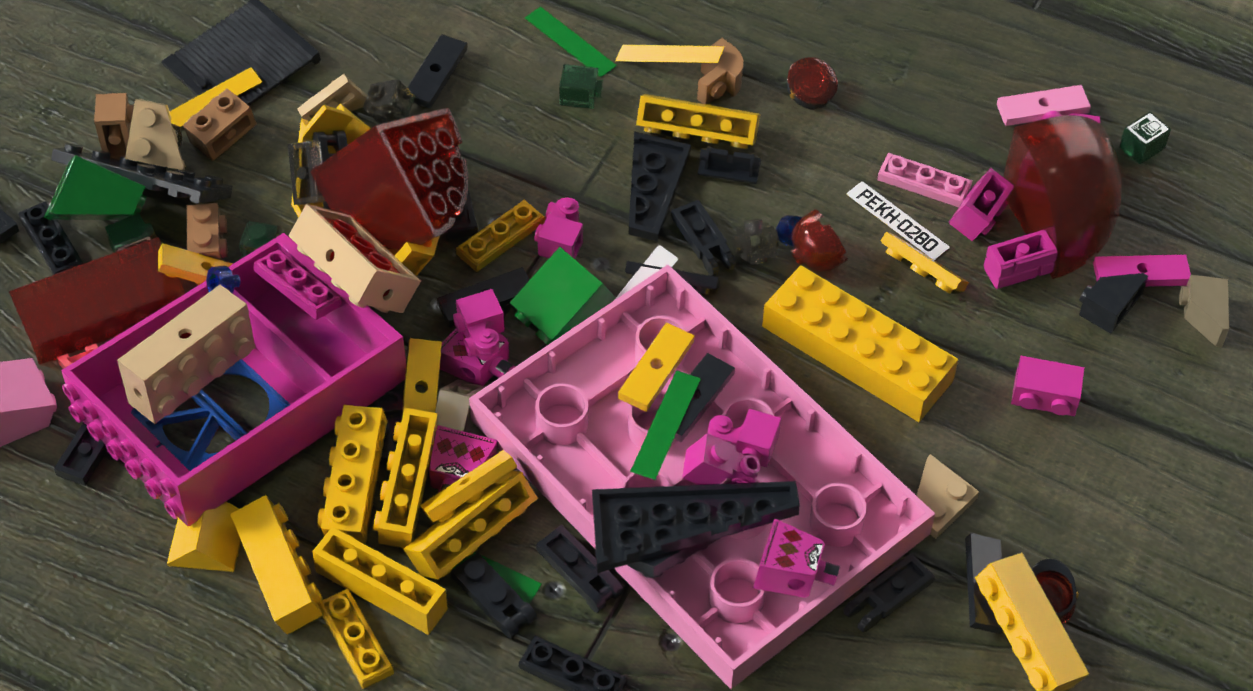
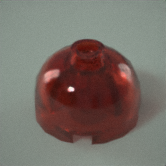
(816, 244)

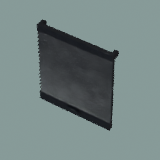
(243, 40)

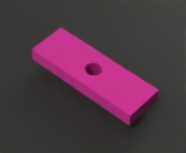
(1161, 269)
(297, 284)

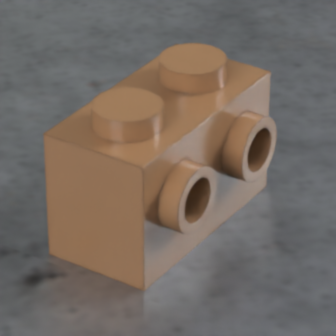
(113, 122)
(219, 124)
(206, 230)

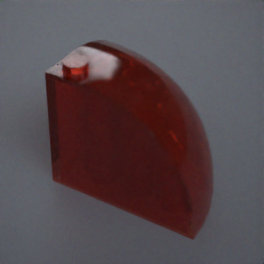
(400, 179)
(1065, 185)

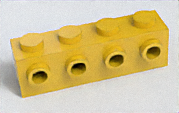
(698, 119)
(354, 471)
(407, 478)
(473, 523)
(277, 564)
(380, 580)
(1031, 624)

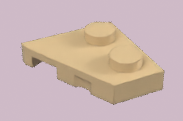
(338, 91)
(153, 137)
(944, 494)

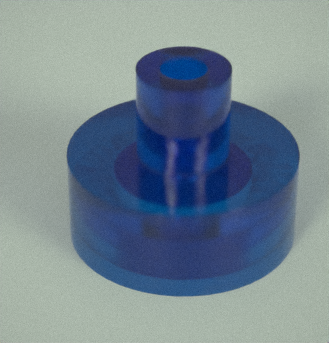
(785, 228)
(222, 276)

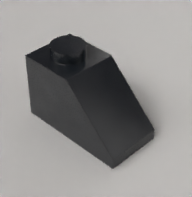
(1111, 299)

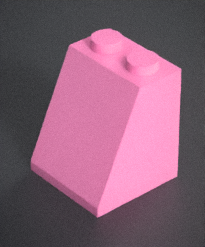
(24, 400)

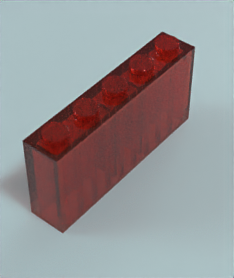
(93, 300)

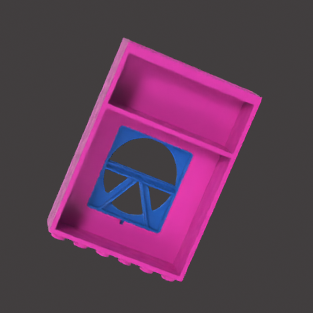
(298, 361)

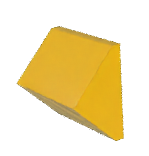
(208, 542)

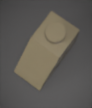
(1207, 306)
(454, 405)

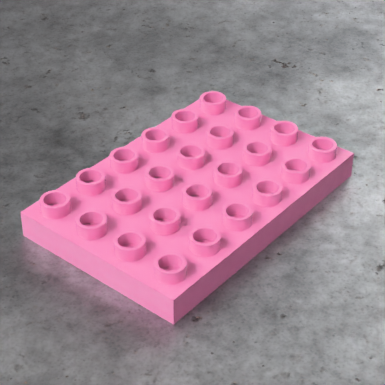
(574, 435)

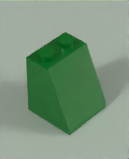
(94, 194)
(560, 297)

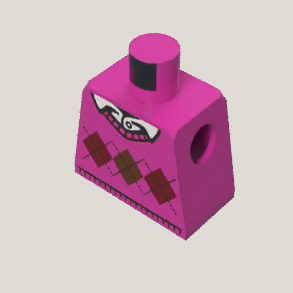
(471, 369)
(456, 455)
(793, 562)

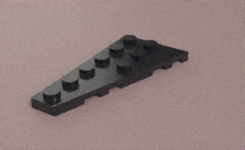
(151, 176)
(660, 520)

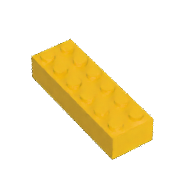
(859, 343)

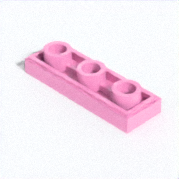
(1034, 105)
(924, 180)

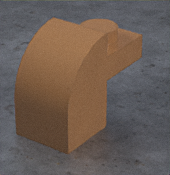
(721, 76)

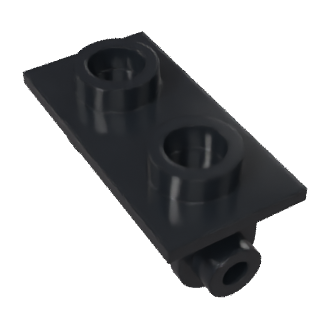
(734, 167)

